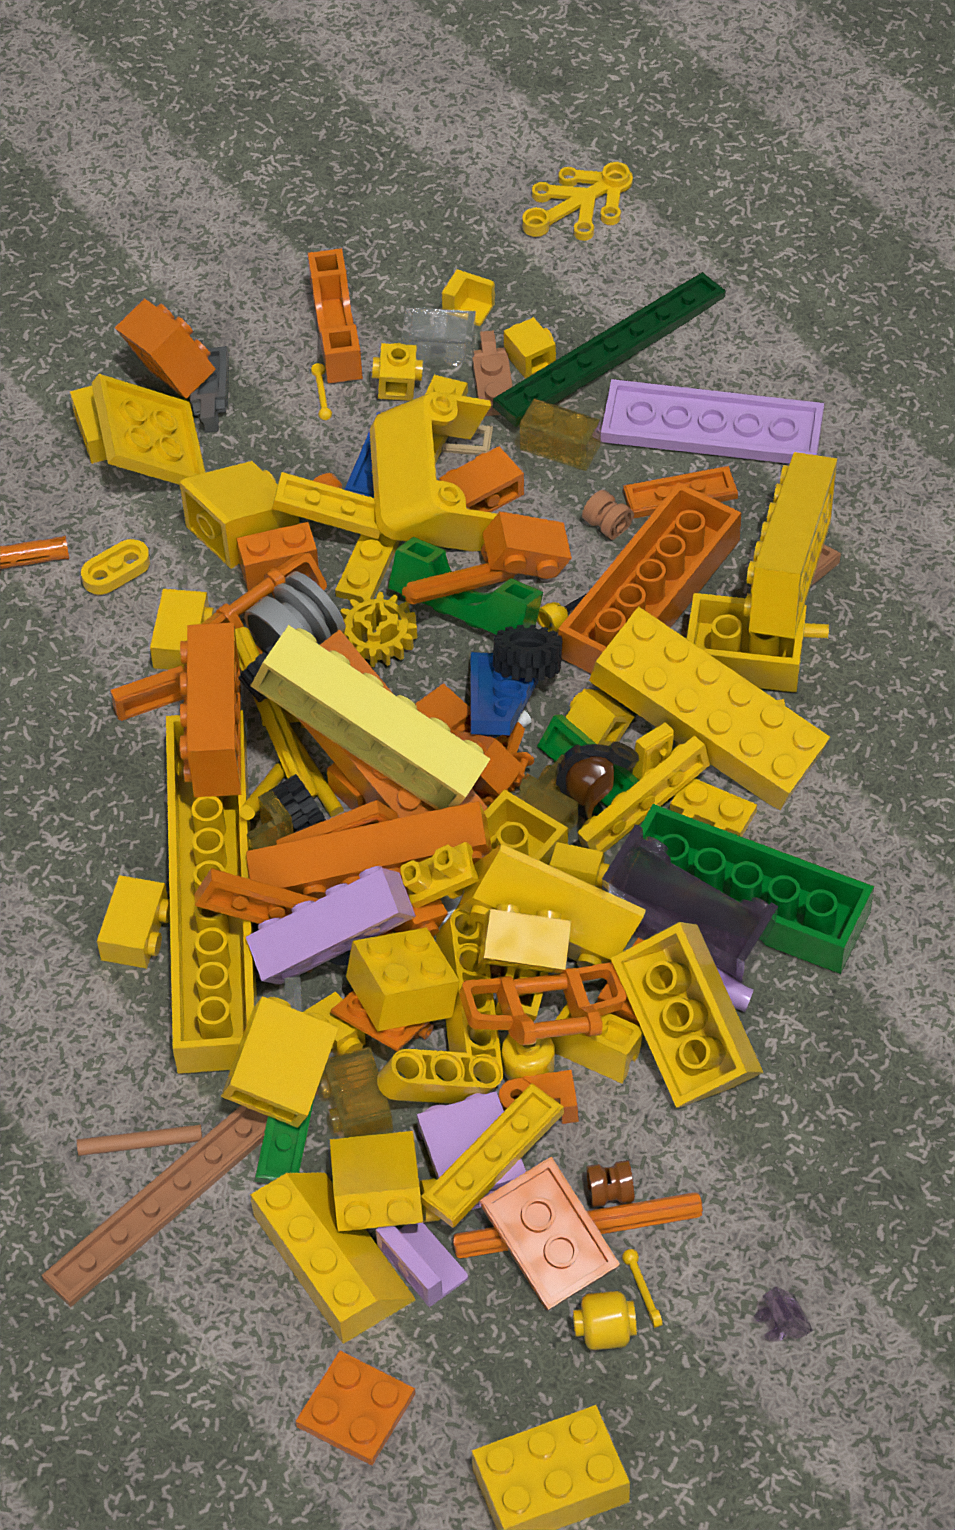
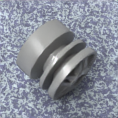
(298, 604)

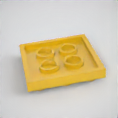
(147, 430)

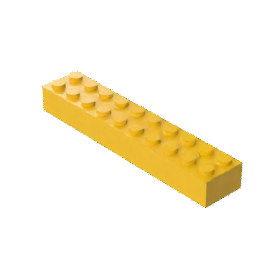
(209, 950)

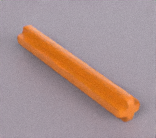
(453, 583)

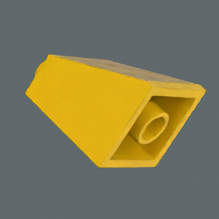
(231, 506)

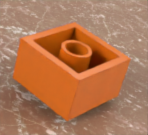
(166, 347)

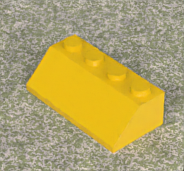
(598, 919)
(686, 1014)
(337, 1269)

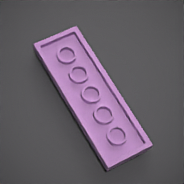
(710, 422)

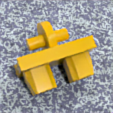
(439, 875)

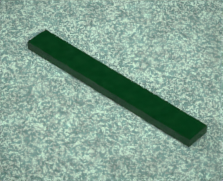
(610, 347)

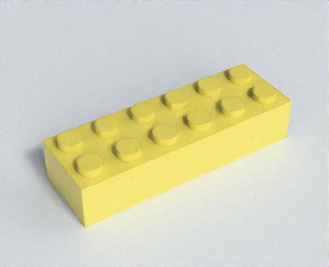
(369, 720)

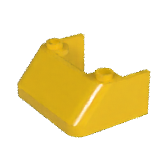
(404, 472)

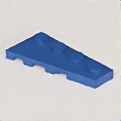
(494, 699)

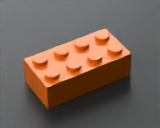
(211, 710)

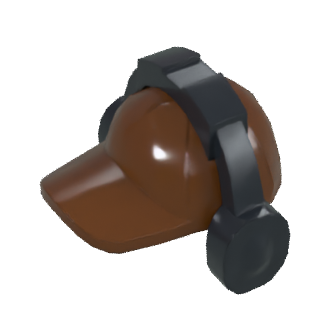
(588, 773)

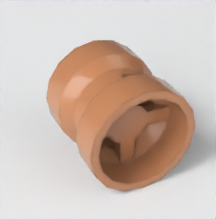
(604, 512)

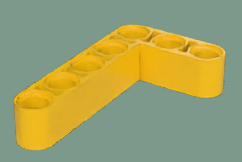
(464, 1057)

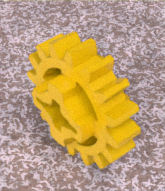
(392, 636)

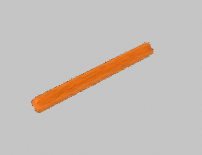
(606, 1220)

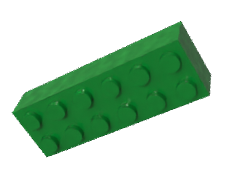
(817, 907)

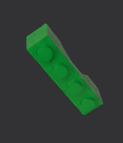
(493, 611)

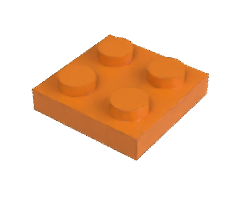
(355, 1407)

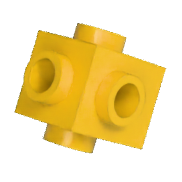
(397, 371)

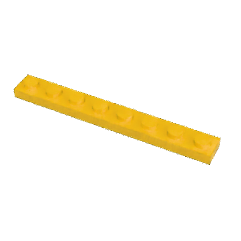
(372, 555)

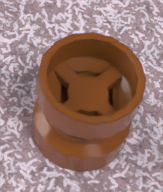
(610, 1183)

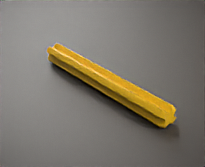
(276, 720)

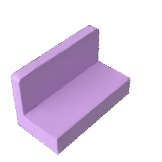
(421, 1260)

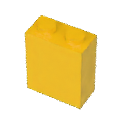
(280, 1061)
(375, 1181)

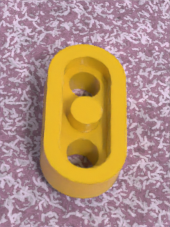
(114, 568)

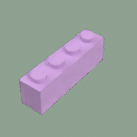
(329, 925)

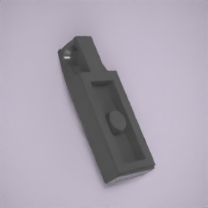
(212, 394)

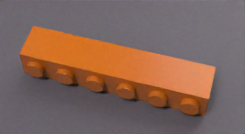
(339, 857)

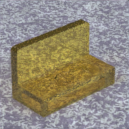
(275, 823)

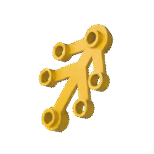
(612, 180)

